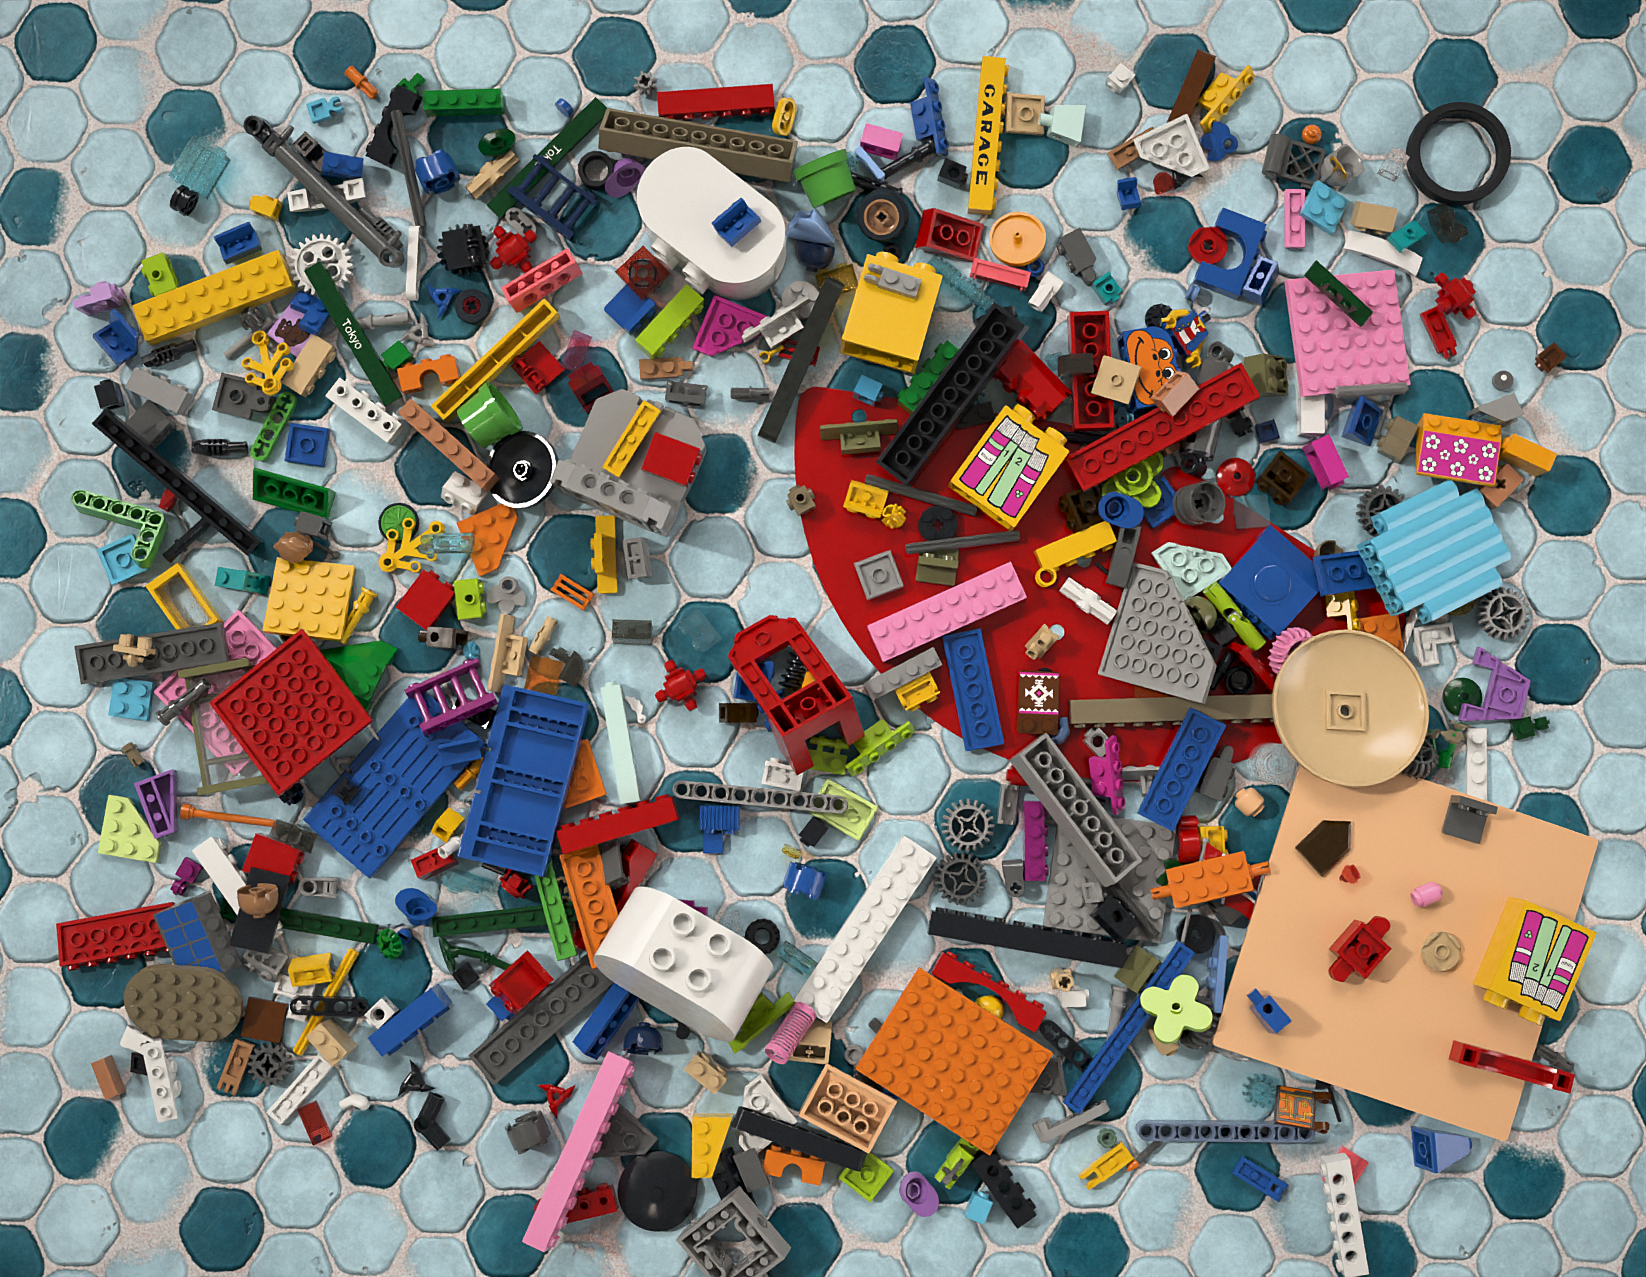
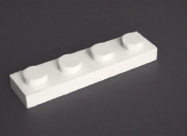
(1476, 762)

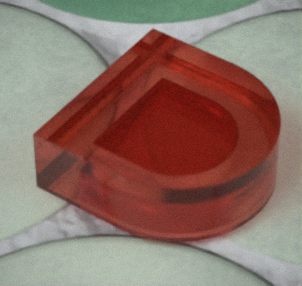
(1163, 183)

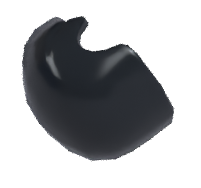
(1239, 680)

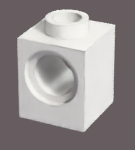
(388, 1008)

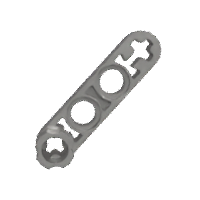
(1048, 1131)

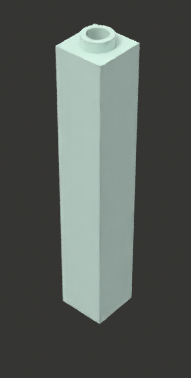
(620, 743)

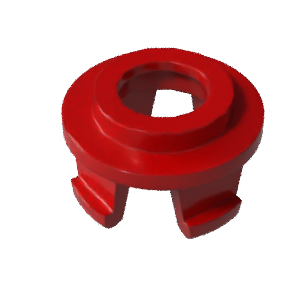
(515, 884)

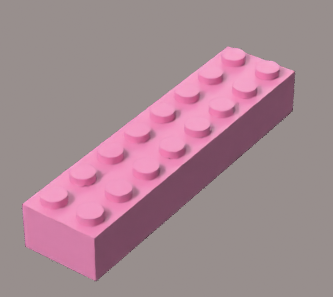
(946, 612)

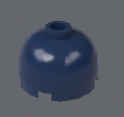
(814, 255)
(643, 1039)

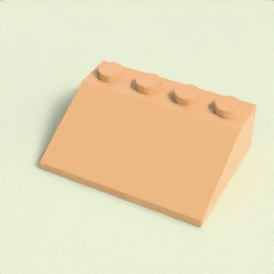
(847, 1108)

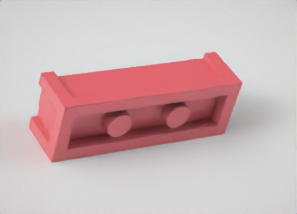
(1000, 274)

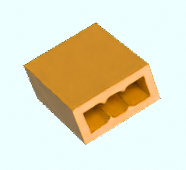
(1526, 455)

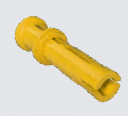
(360, 607)

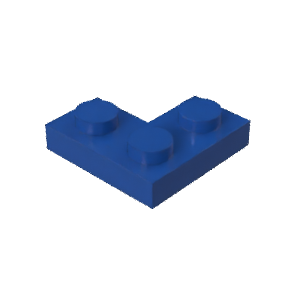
(314, 310)

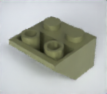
(1267, 374)

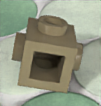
(803, 506)

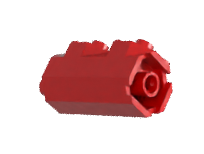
(1032, 382)

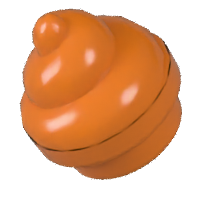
(1311, 134)

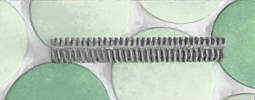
(1370, 390)

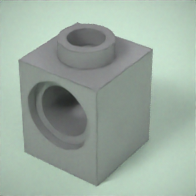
(1090, 734)

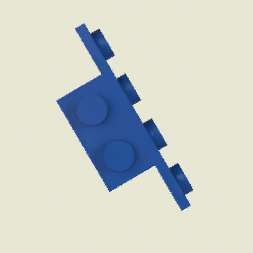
(928, 117)

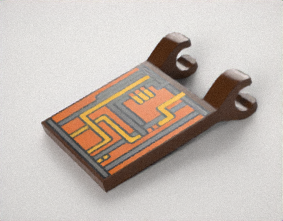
(1297, 1108)

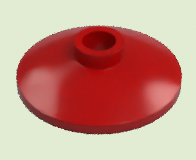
(1226, 480)

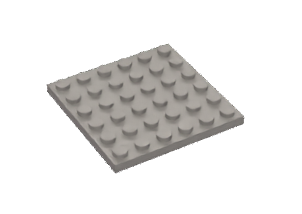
(1065, 898)

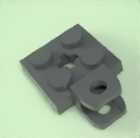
(250, 399)

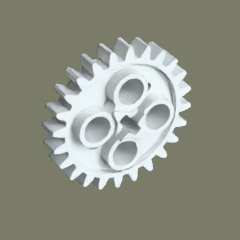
(318, 248)

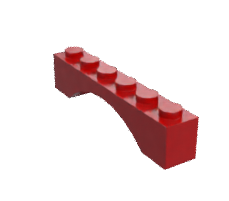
(635, 864)
(952, 970)
(1511, 1066)

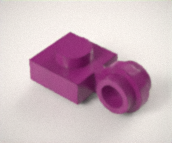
(187, 871)

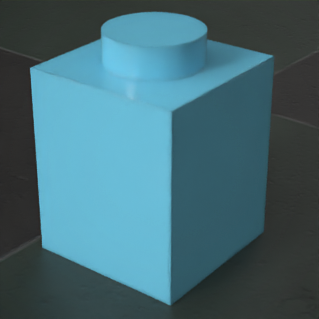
(978, 1206)

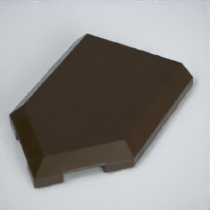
(1326, 844)

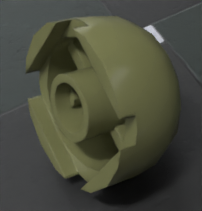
(1202, 612)

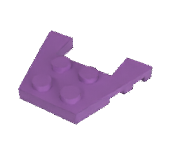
(1504, 693)

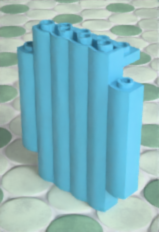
(1434, 552)

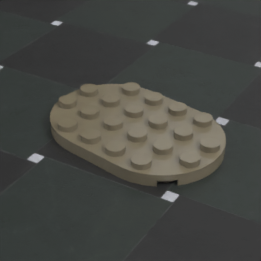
(183, 1002)

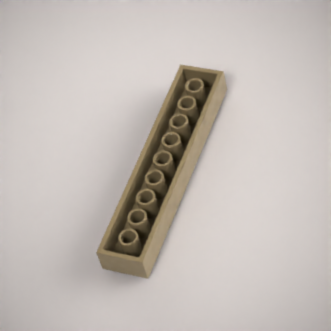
(736, 150)

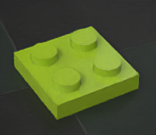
(870, 1179)

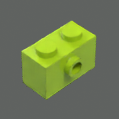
(160, 274)
(469, 599)

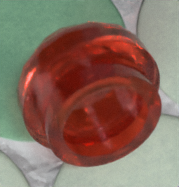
(1350, 874)

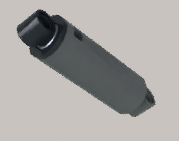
(1202, 445)

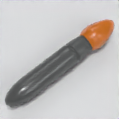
(1134, 1164)

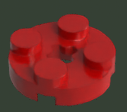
(1207, 234)

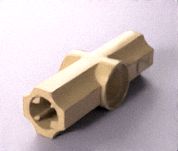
(492, 174)
(1061, 979)

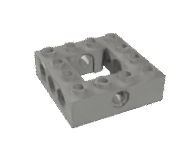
(711, 1258)

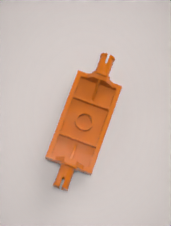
(1210, 880)

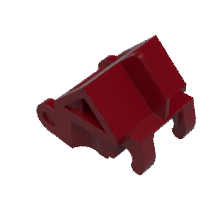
(585, 381)

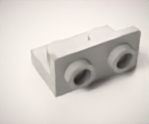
(265, 965)

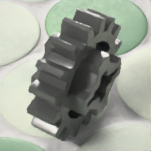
(271, 1055)

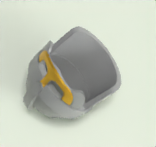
(1341, 166)

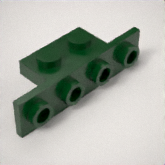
(1338, 293)

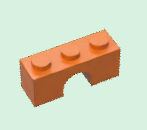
(412, 376)
(777, 1158)

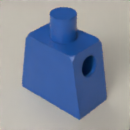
(1274, 1018)

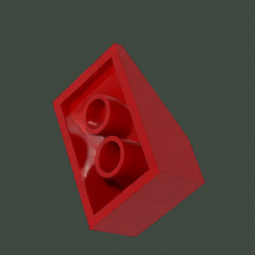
(949, 235)

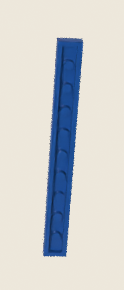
(1125, 1031)

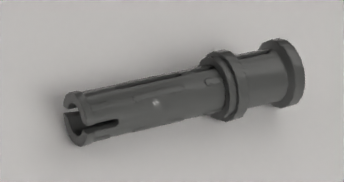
(177, 706)

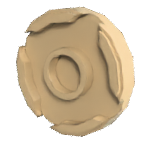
(1440, 951)

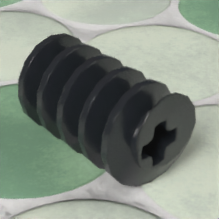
(794, 673)

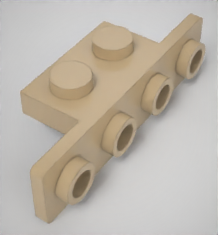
(508, 653)

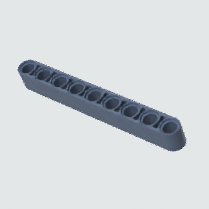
(1215, 1127)

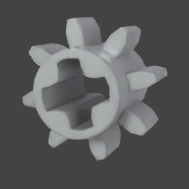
(645, 89)

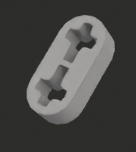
(524, 221)

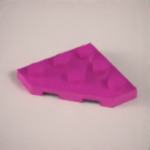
(724, 326)

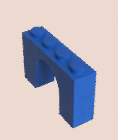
(1248, 234)

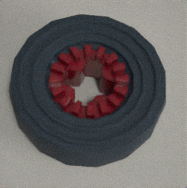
(471, 296)

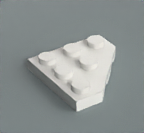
(1173, 147)
(763, 1099)

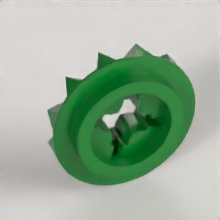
(395, 947)

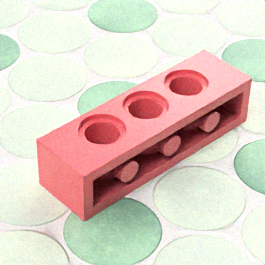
(541, 280)

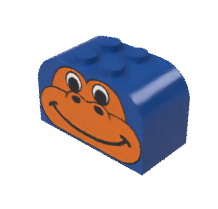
(1155, 353)

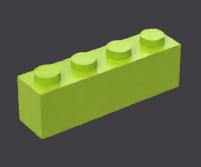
(669, 322)

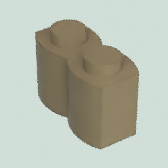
(1396, 439)

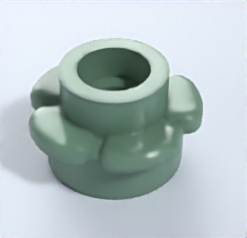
(1107, 1142)

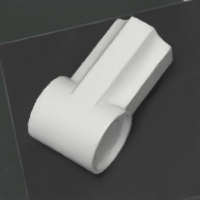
(1047, 289)

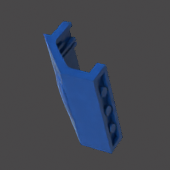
(1271, 582)

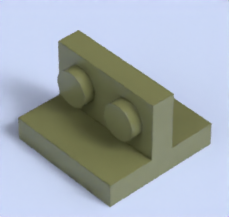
(938, 567)
(1137, 969)

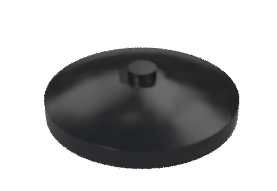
(524, 468)
(657, 1190)

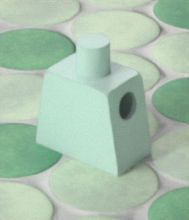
(1064, 123)

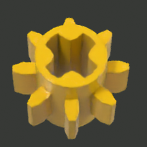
(893, 516)

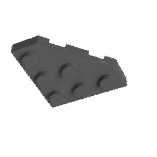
(625, 1136)

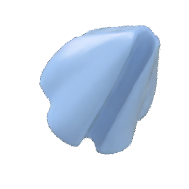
(810, 227)

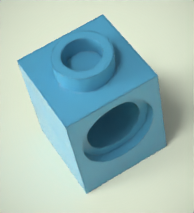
(868, 391)

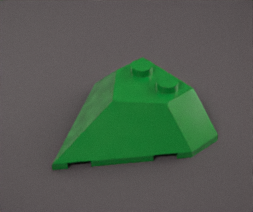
(362, 667)

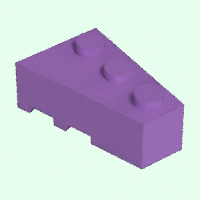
(159, 802)

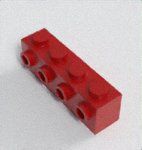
(592, 1203)

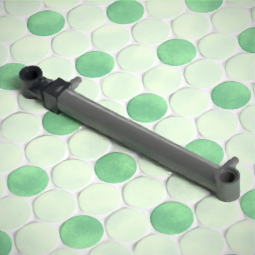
(279, 147)

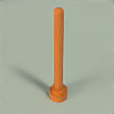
(188, 812)

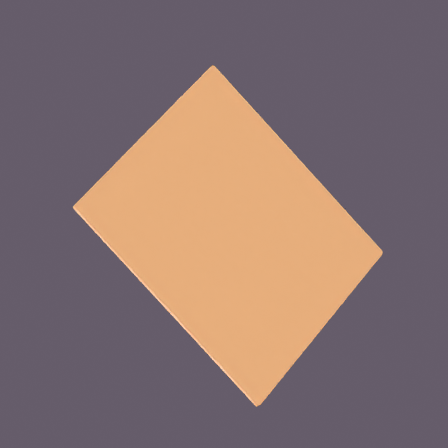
(1398, 1024)

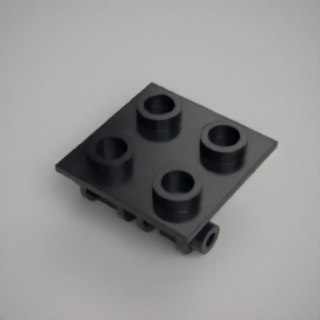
(464, 247)

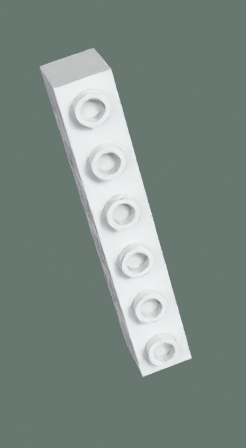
(1356, 1263)

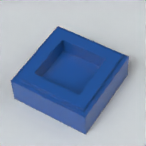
(713, 843)

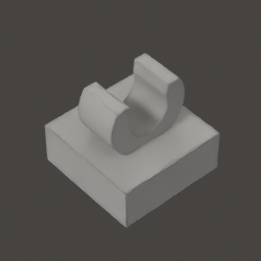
(1093, 892)

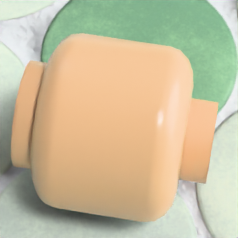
(1249, 801)

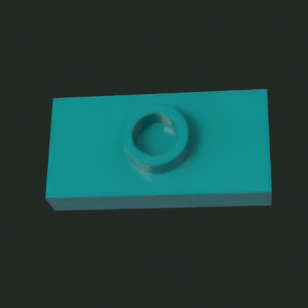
(1407, 236)

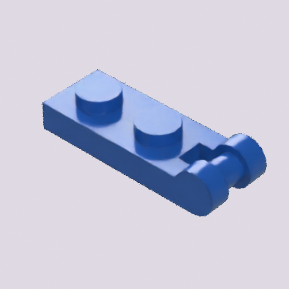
(1259, 1178)

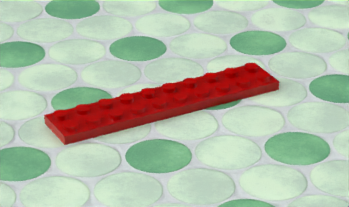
(1159, 430)

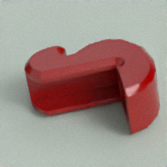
(1189, 839)

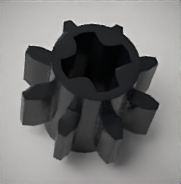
(292, 795)

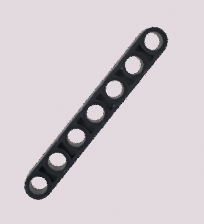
(799, 1138)

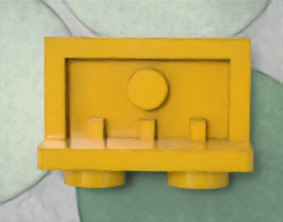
(865, 499)

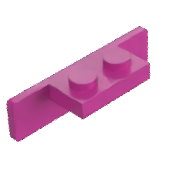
(1106, 775)

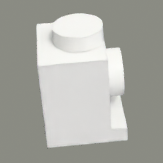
(1075, 997)

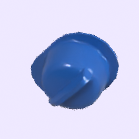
(1120, 510)
(416, 906)

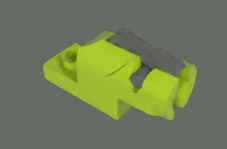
(956, 1162)

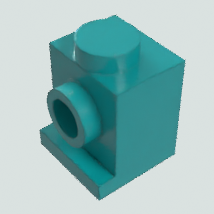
(1104, 295)

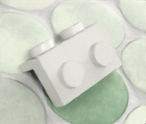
(463, 493)
(781, 775)

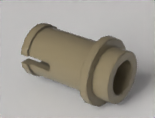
(133, 754)

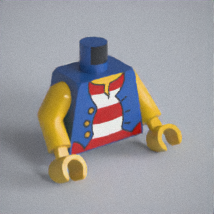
(1187, 332)

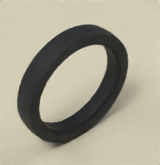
(1489, 123)

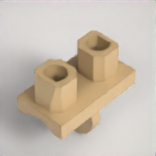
(1040, 642)
(126, 645)

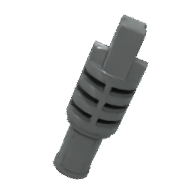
(380, 225)

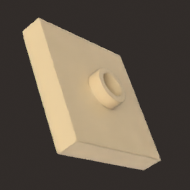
(1023, 113)
(1116, 379)

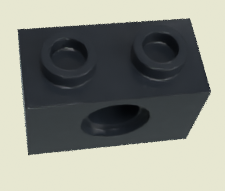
(1103, 916)

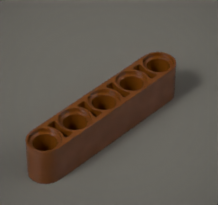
(1192, 85)

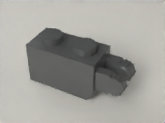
(1078, 255)
(1216, 774)

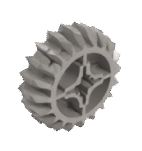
(1500, 606)
(981, 835)

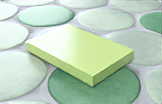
(856, 816)

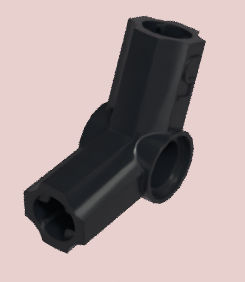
(433, 1133)

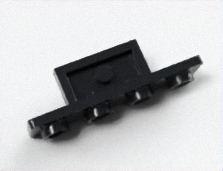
(731, 1178)

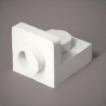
(1119, 79)

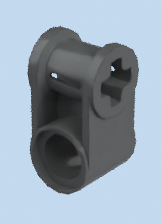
(1013, 873)

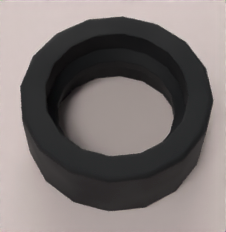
(588, 157)

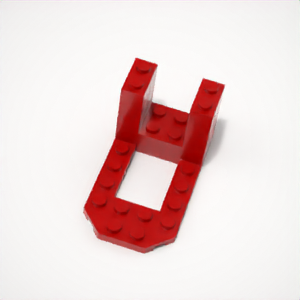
(809, 708)

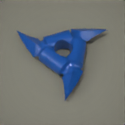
(435, 294)

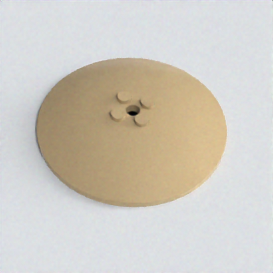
(1383, 702)

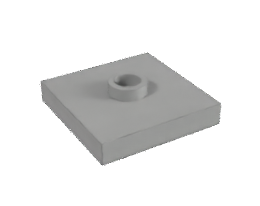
(878, 575)

